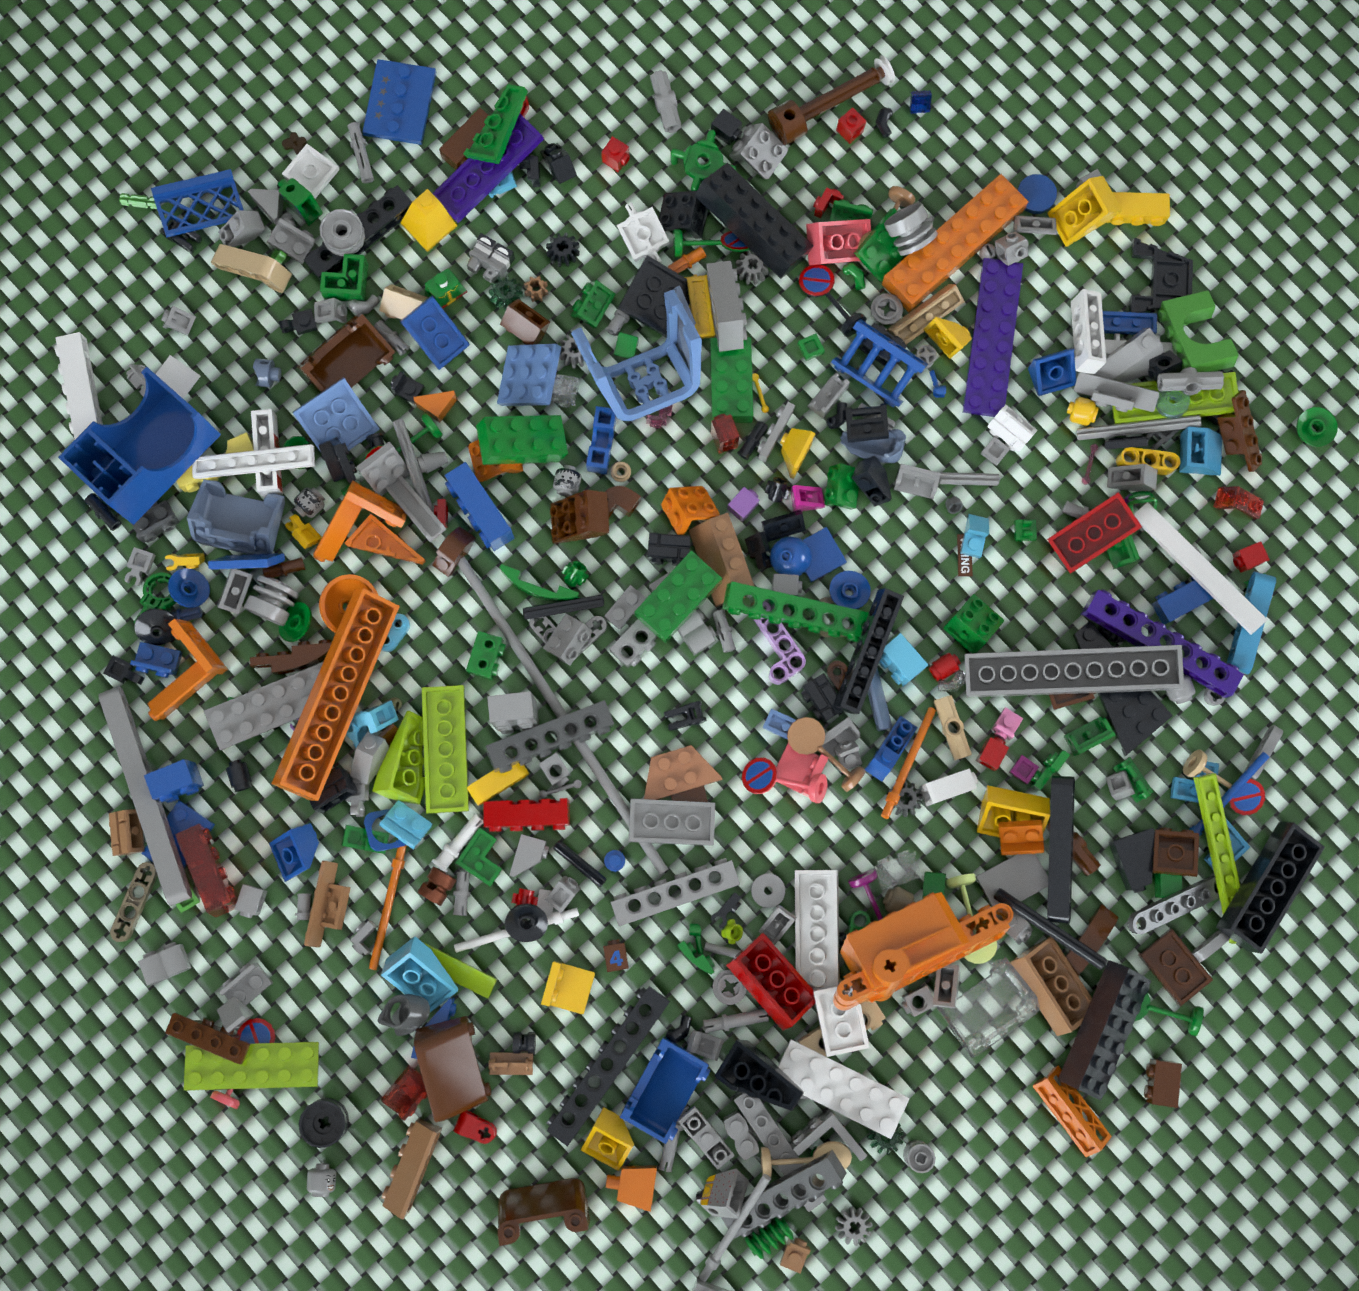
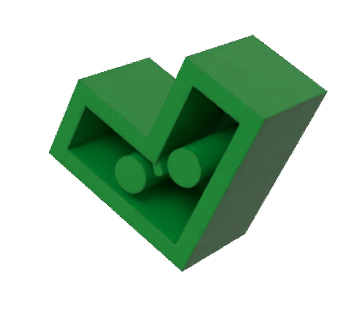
(349, 283)

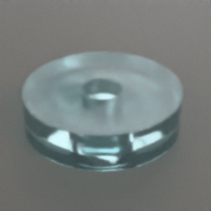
(1171, 410)

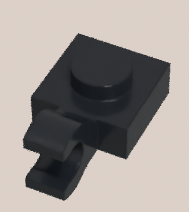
(302, 322)
(757, 548)
(121, 670)
(730, 905)

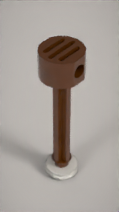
(789, 120)

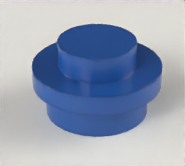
(614, 860)

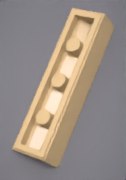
(936, 306)

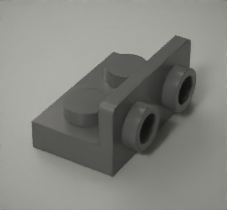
(155, 521)

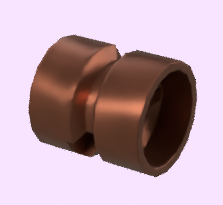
(437, 878)

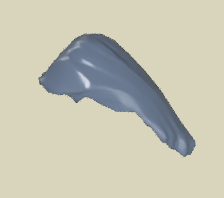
(884, 450)

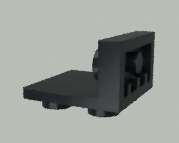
(683, 212)

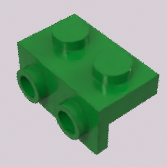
(844, 211)
(841, 488)

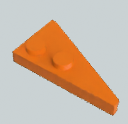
(379, 539)

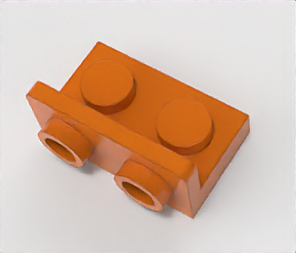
(1021, 837)

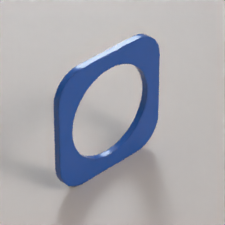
(373, 842)

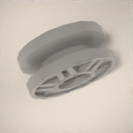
(342, 220)

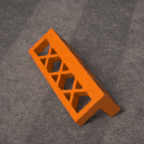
(1070, 1114)

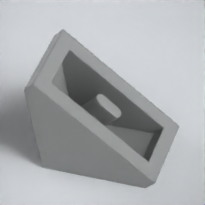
(269, 201)
(777, 924)
(234, 1014)

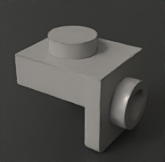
(1019, 929)
(363, 932)
(704, 1045)

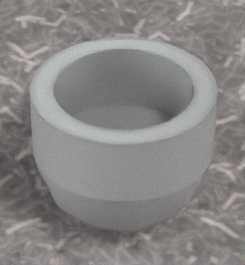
(984, 252)

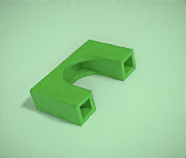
(1189, 309)

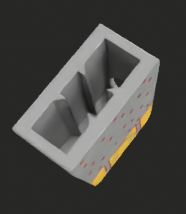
(723, 1194)

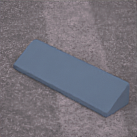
(879, 704)

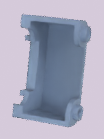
(235, 521)

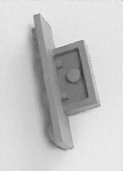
(1116, 393)

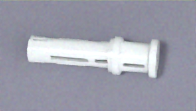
(452, 850)

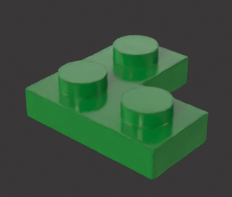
(1052, 763)
(474, 858)

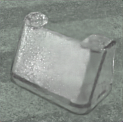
(991, 1008)

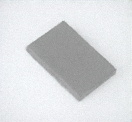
(1019, 876)

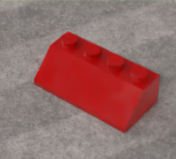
(772, 981)

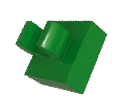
(811, 347)
(1025, 530)

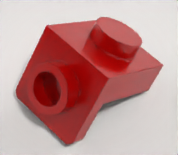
(822, 203)

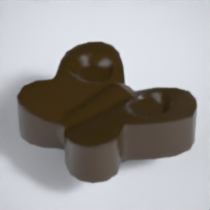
(294, 142)

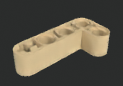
(252, 266)

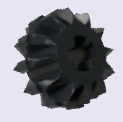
(556, 246)

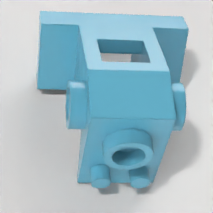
(370, 719)

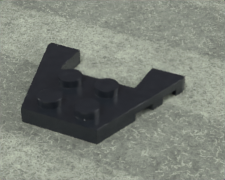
(1169, 277)

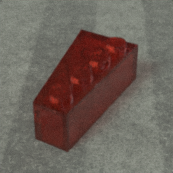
(206, 870)

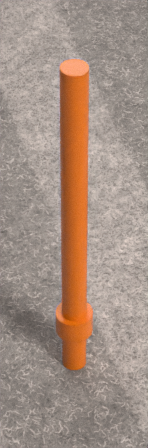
(893, 797)
(397, 865)

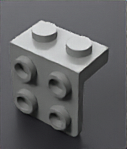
(759, 149)

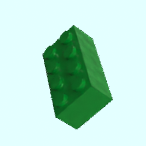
(732, 382)
(521, 439)
(678, 596)

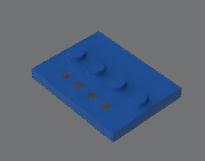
(399, 102)

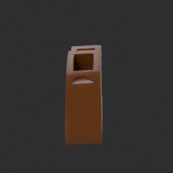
(302, 657)

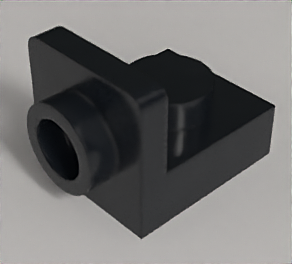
(532, 165)
(406, 387)

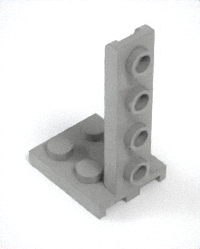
(387, 473)

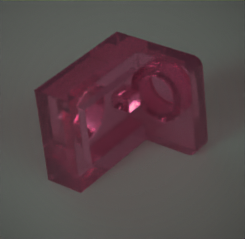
(661, 420)

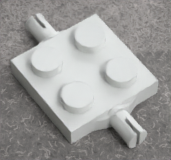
(643, 233)

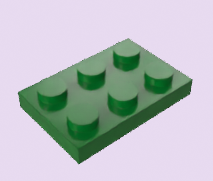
(878, 250)

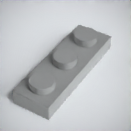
(775, 431)

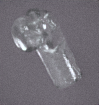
(955, 684)

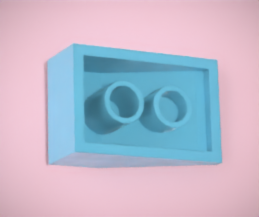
(419, 973)

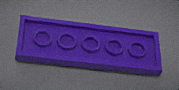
(478, 178)

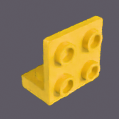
(568, 987)

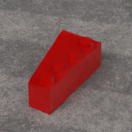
(526, 814)

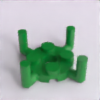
(703, 148)

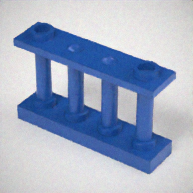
(897, 354)

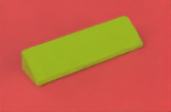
(465, 974)

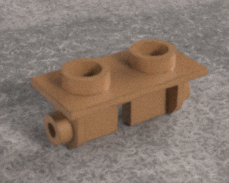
(510, 1064)

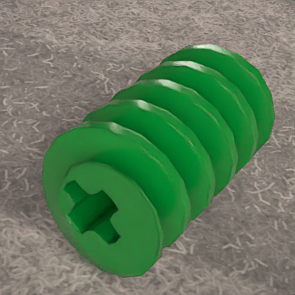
(769, 1237)

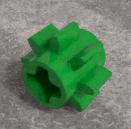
(575, 573)

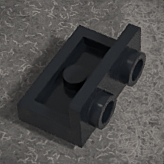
(336, 460)

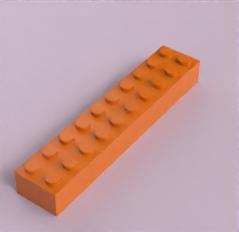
(335, 695)

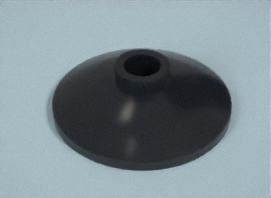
(152, 620)
(526, 930)

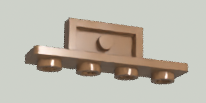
(328, 905)

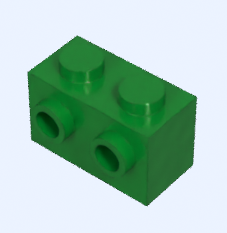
(485, 655)

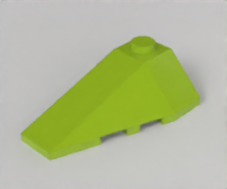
(402, 768)

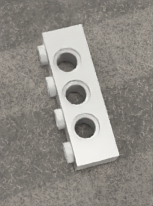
(1088, 331)

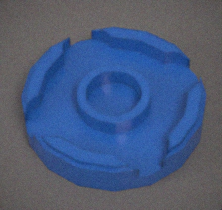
(1039, 192)

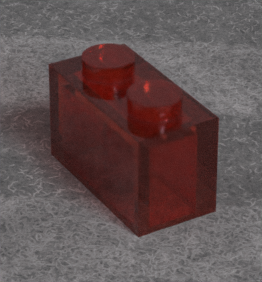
(724, 433)

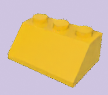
(1010, 805)

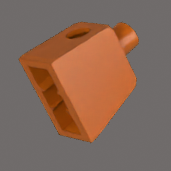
(634, 1185)

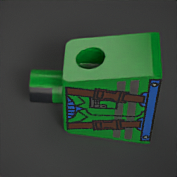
(295, 195)

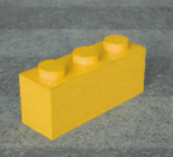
(1142, 208)

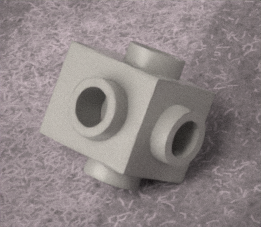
(1011, 248)

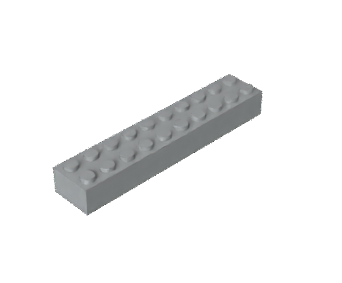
(1074, 671)

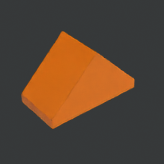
(436, 404)

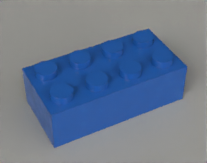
(481, 510)

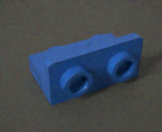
(158, 659)

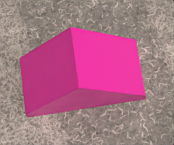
(806, 498)

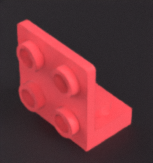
(799, 767)

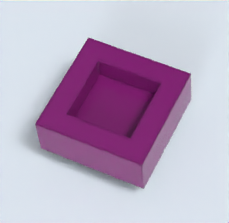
(1024, 769)

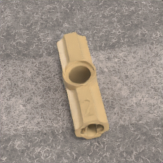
(956, 741)

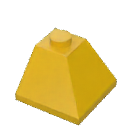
(428, 220)
(948, 335)
(795, 448)
(609, 1140)

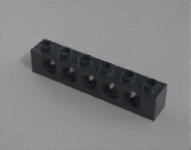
(373, 231)
(868, 651)

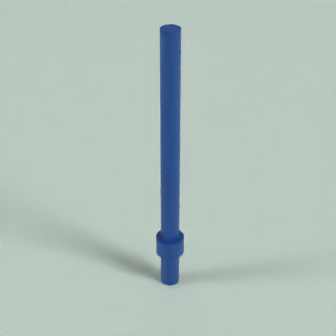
(1233, 790)

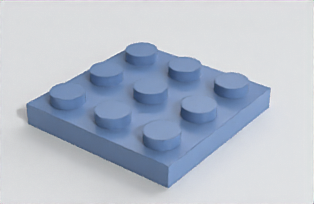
(529, 375)
(336, 414)

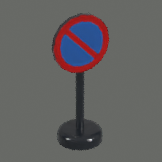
(819, 281)

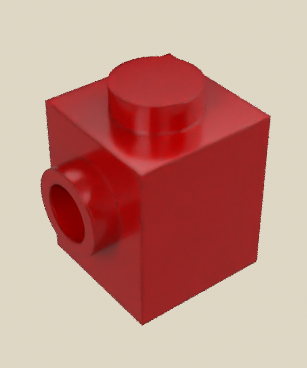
(615, 154)

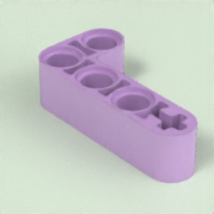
(784, 655)

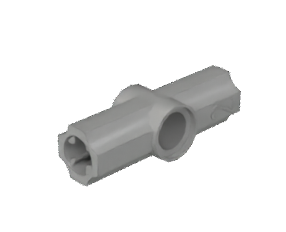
(665, 101)
(1190, 381)

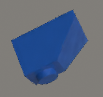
(295, 850)

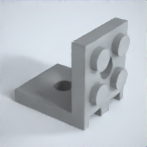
(817, 1127)

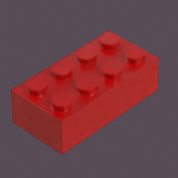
(1094, 533)

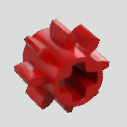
(524, 897)

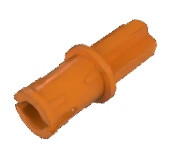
(688, 260)

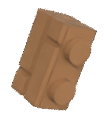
(126, 833)

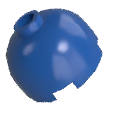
(790, 556)

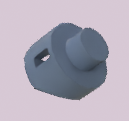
(266, 372)

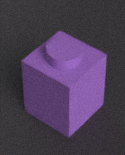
(743, 504)

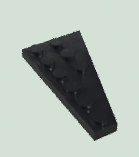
(1133, 713)

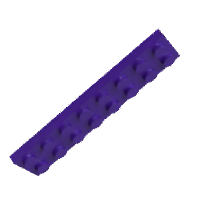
(992, 337)

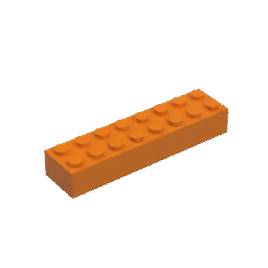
(956, 242)

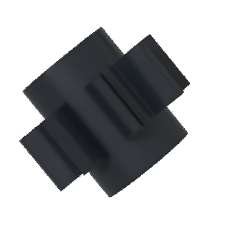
(777, 489)

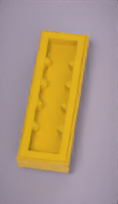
(701, 306)

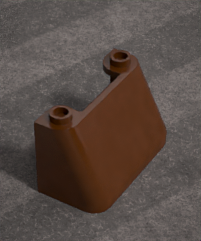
(347, 354)
(450, 1068)
(541, 1202)

